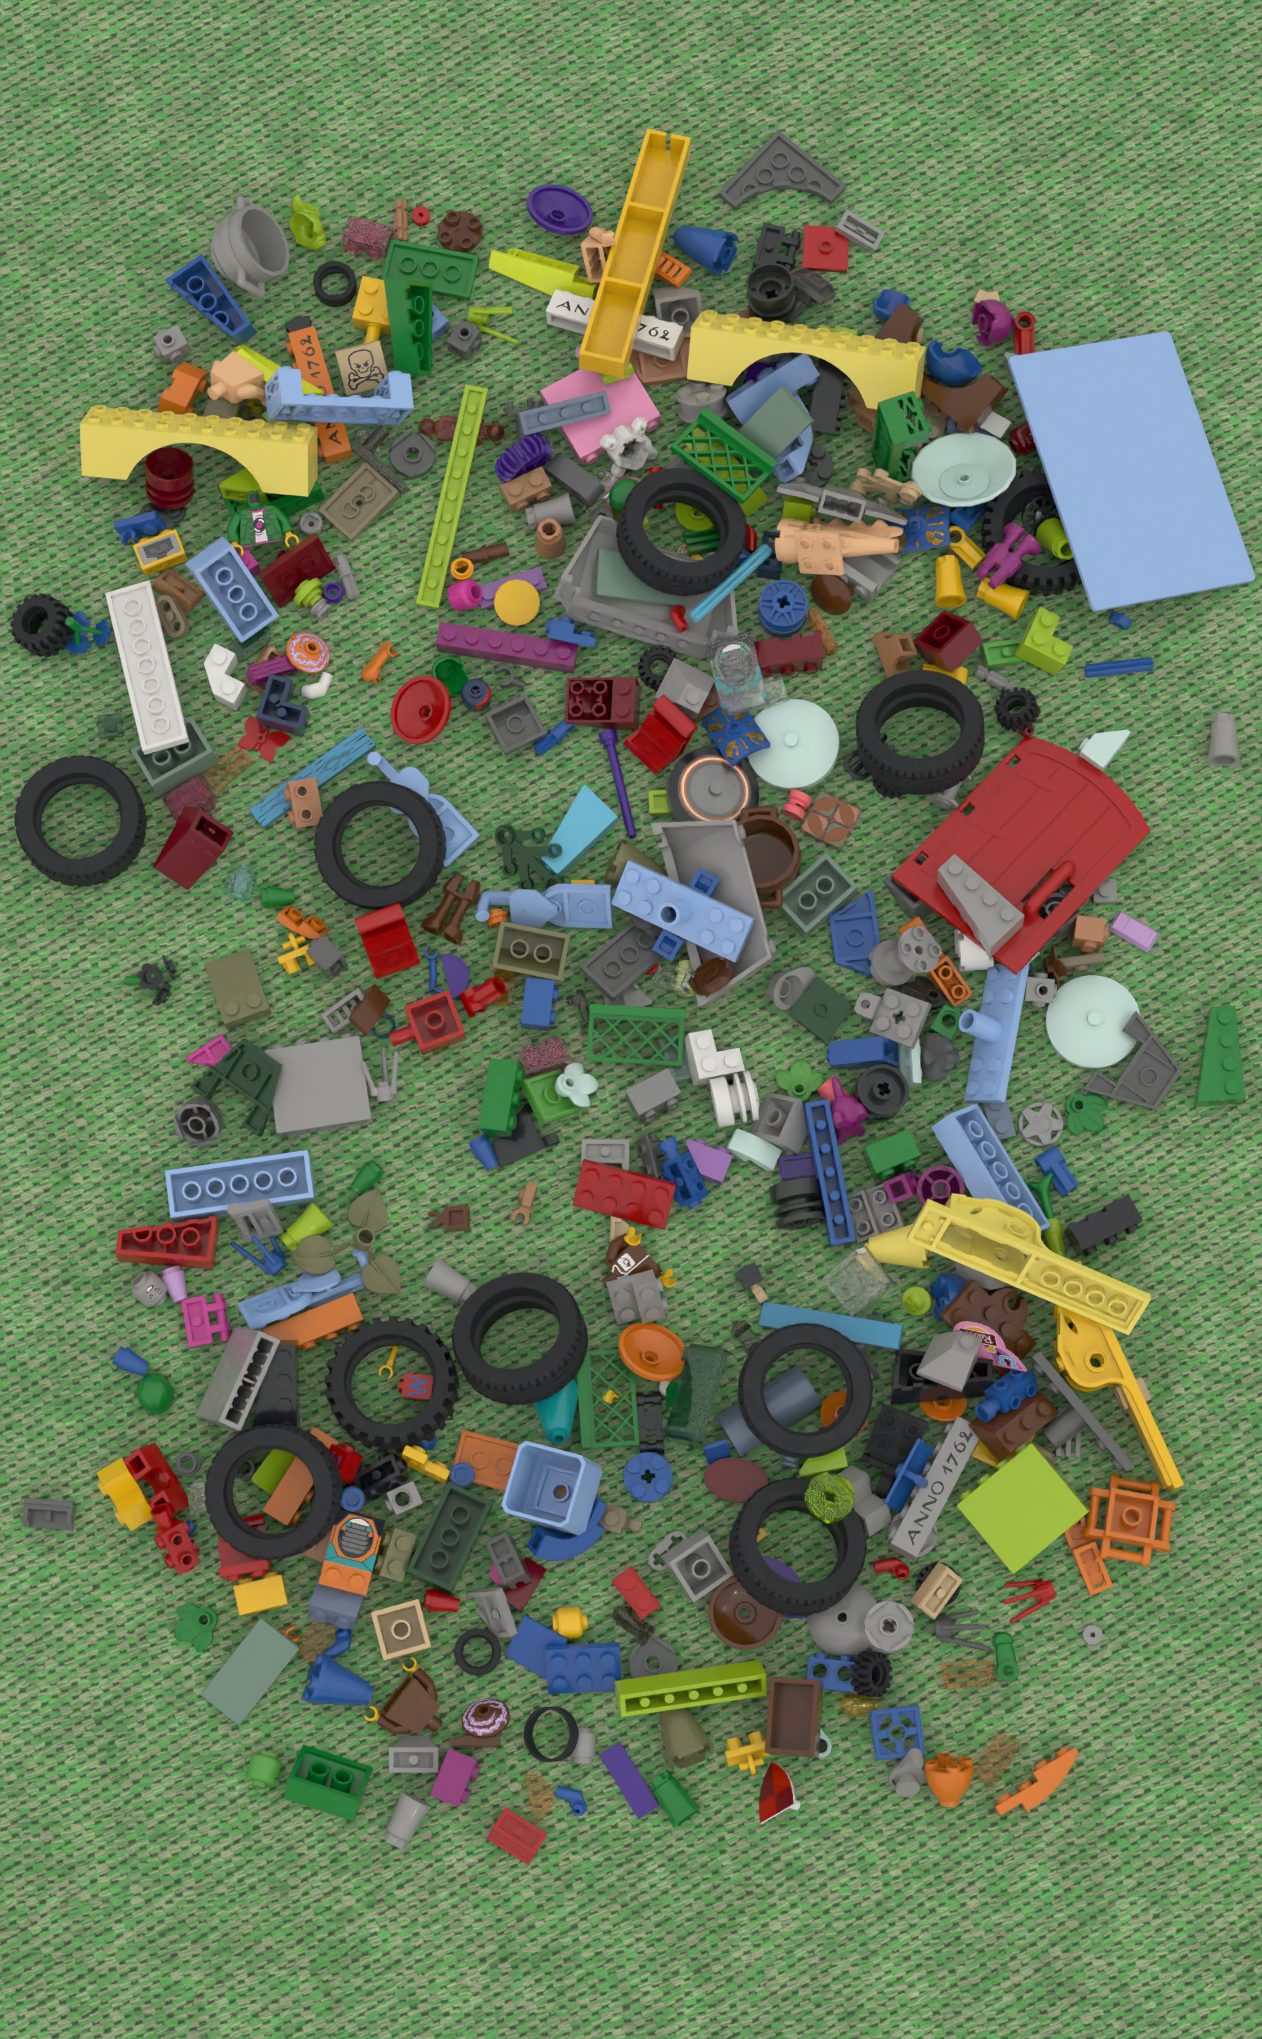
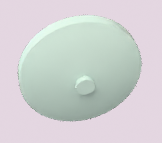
(801, 747)
(1089, 1022)

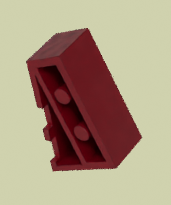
(790, 655)

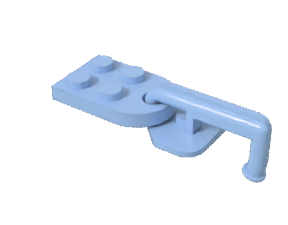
(458, 830)
(560, 904)
(293, 1297)

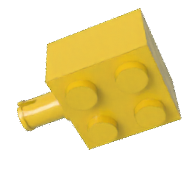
(371, 309)

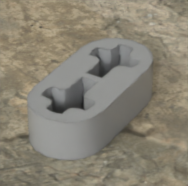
(662, 1547)

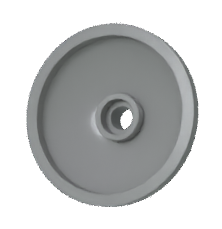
(845, 1637)

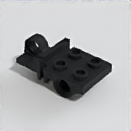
(892, 1443)

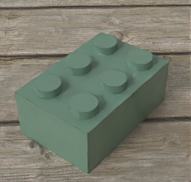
(178, 763)
(816, 895)

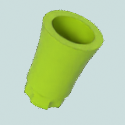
(1053, 537)
(309, 1223)

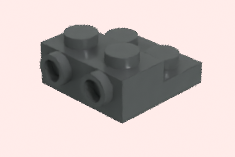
(515, 724)

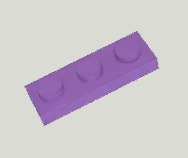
(532, 576)

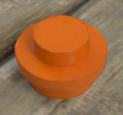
(495, 917)

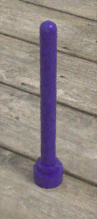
(609, 741)

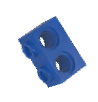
(831, 1680)

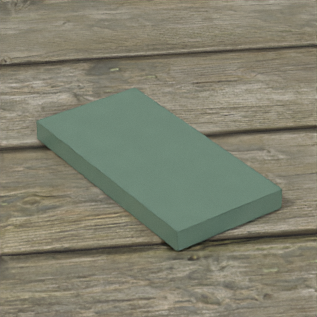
(776, 425)
(617, 582)
(250, 1671)

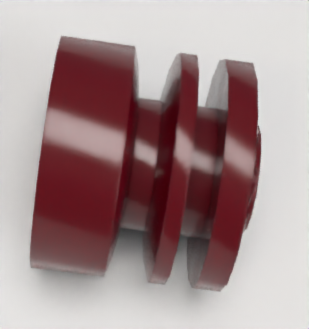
(169, 478)

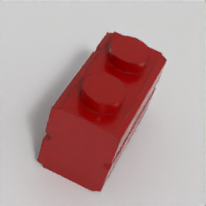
(636, 1593)

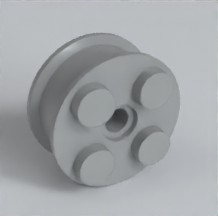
(697, 396)

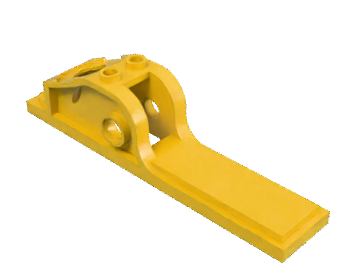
(1097, 1341)

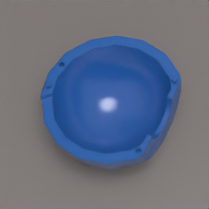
(952, 368)

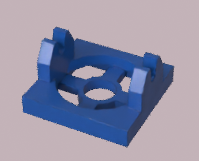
(878, 1716)

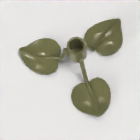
(370, 1214)

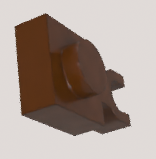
(454, 1218)

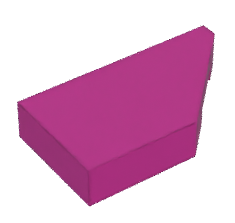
(210, 1053)

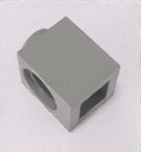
(415, 1498)

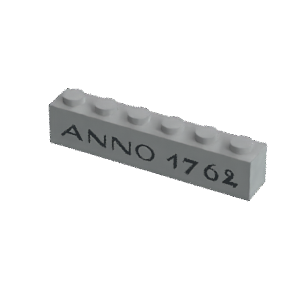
(929, 1501)

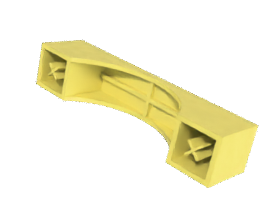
(728, 344)
(276, 453)

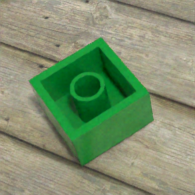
(892, 1155)

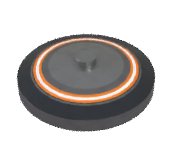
(709, 788)

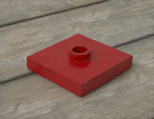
(824, 249)

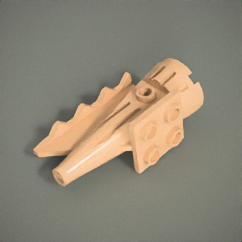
(822, 546)

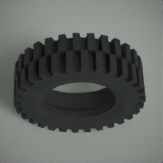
(1003, 511)

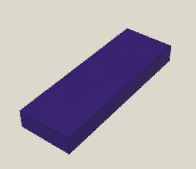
(629, 1780)

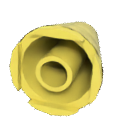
(896, 1250)

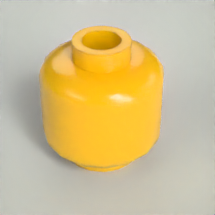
(569, 1622)

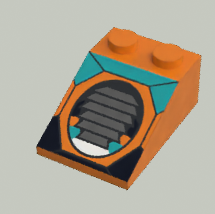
(352, 1551)

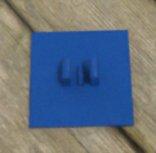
(530, 1643)

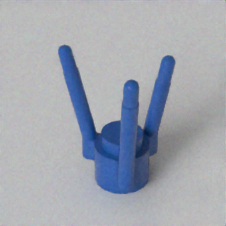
(273, 1261)

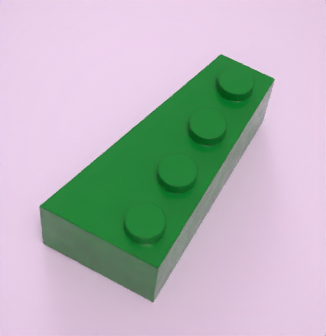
(410, 325)
(1220, 1064)

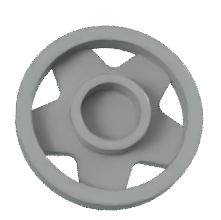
(1040, 1124)

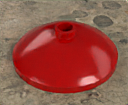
(414, 703)

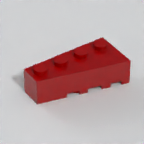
(177, 1244)

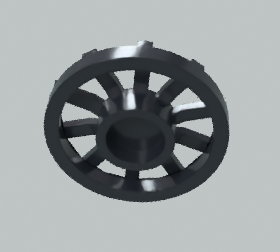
(1040, 513)

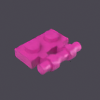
(198, 1321)

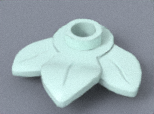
(576, 1084)

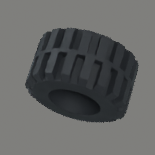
(29, 618)

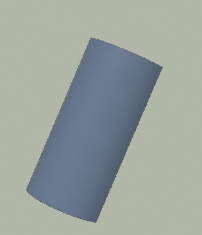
(788, 1401)

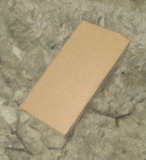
(936, 1590)

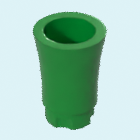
(673, 1798)

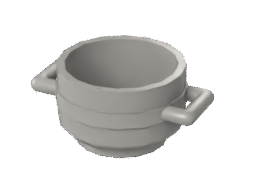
(249, 247)

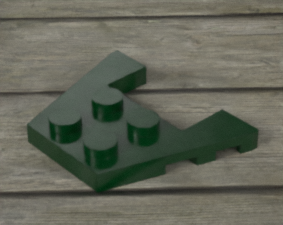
(251, 1074)

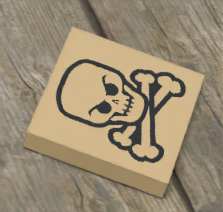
(361, 366)

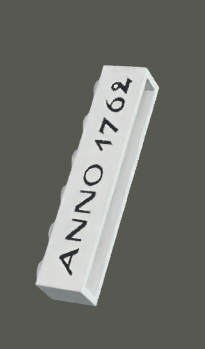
(653, 335)

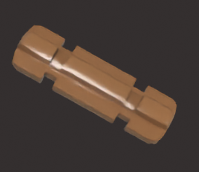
(401, 220)

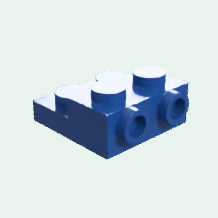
(566, 630)

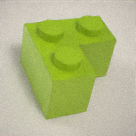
(1040, 646)

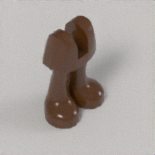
(451, 931)

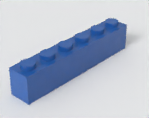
(829, 1173)

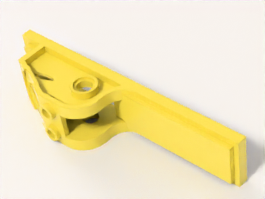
(1042, 1273)

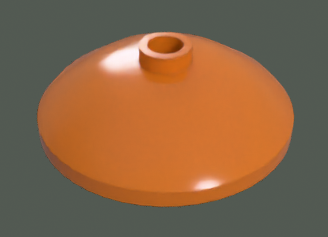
(652, 1351)

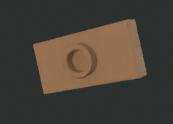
(895, 651)

